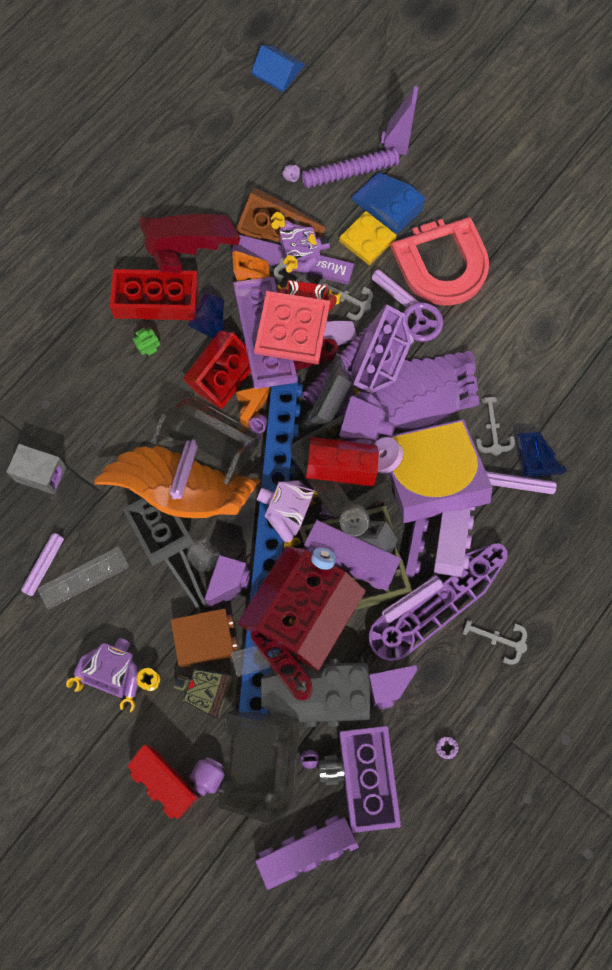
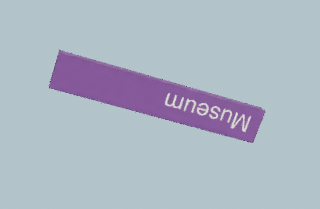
(327, 267)

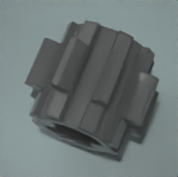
(331, 770)

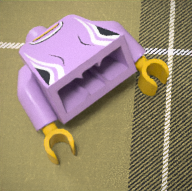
(287, 508)

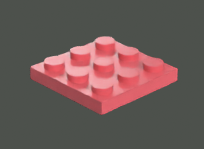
(292, 327)

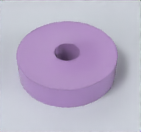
(393, 453)

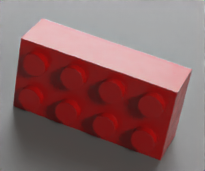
(154, 294)

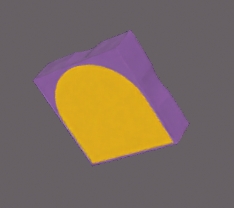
(438, 472)

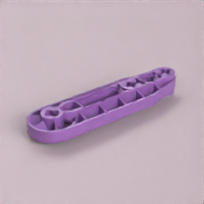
(447, 594)

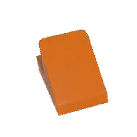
(249, 267)
(254, 400)

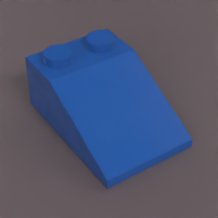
(390, 201)

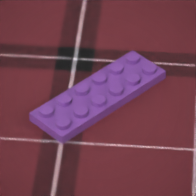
(265, 370)

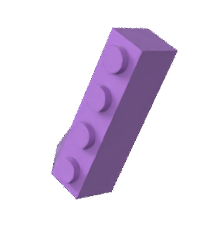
(354, 555)
(305, 852)

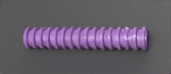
(350, 168)
(348, 357)

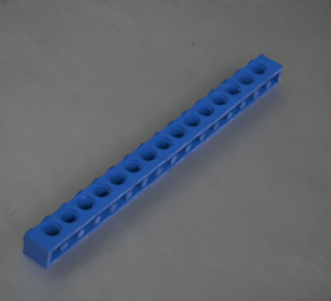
(264, 531)

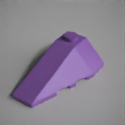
(400, 125)

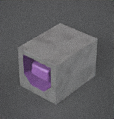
(36, 469)

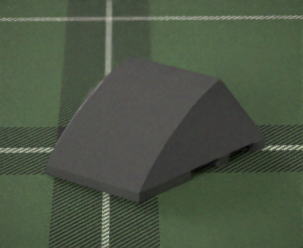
(330, 396)

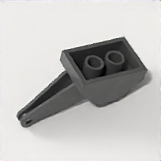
(161, 538)

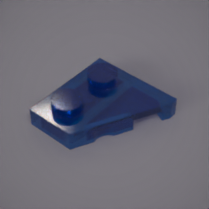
(209, 316)
(537, 456)

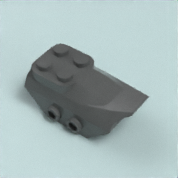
(337, 696)

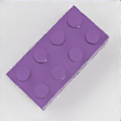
(369, 779)

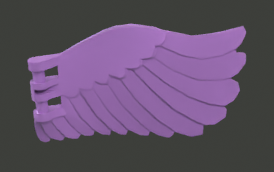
(425, 391)

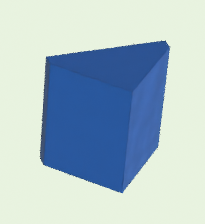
(276, 67)

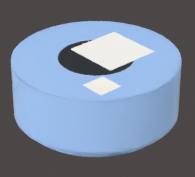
(323, 558)

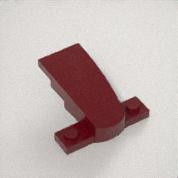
(185, 235)

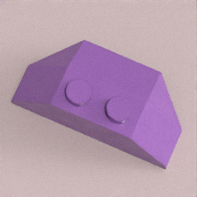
(381, 351)

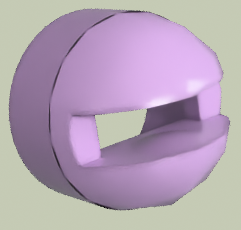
(291, 173)

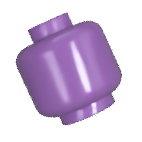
(206, 776)

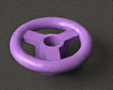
(418, 330)

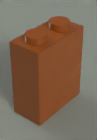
(203, 637)

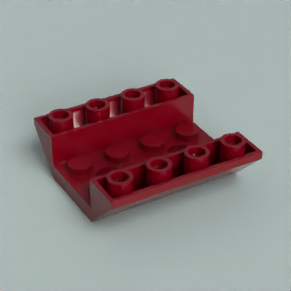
(318, 610)

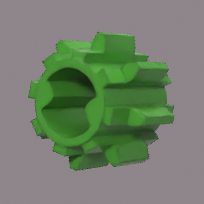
(146, 341)

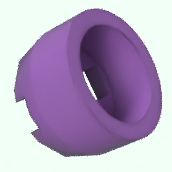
(259, 423)
(309, 764)

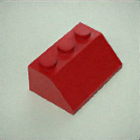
(219, 369)
(342, 461)
(162, 782)

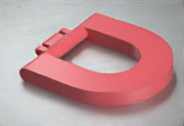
(427, 286)

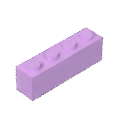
(453, 542)

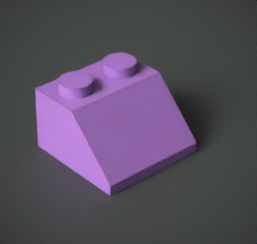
(227, 581)
(389, 686)

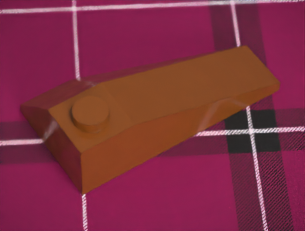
(258, 212)

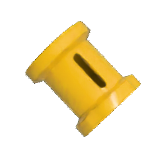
(141, 677)

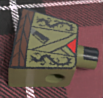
(205, 690)

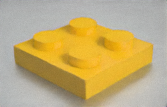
(367, 238)

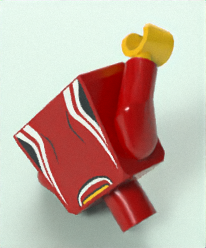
(311, 291)

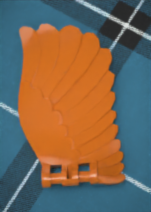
(151, 475)

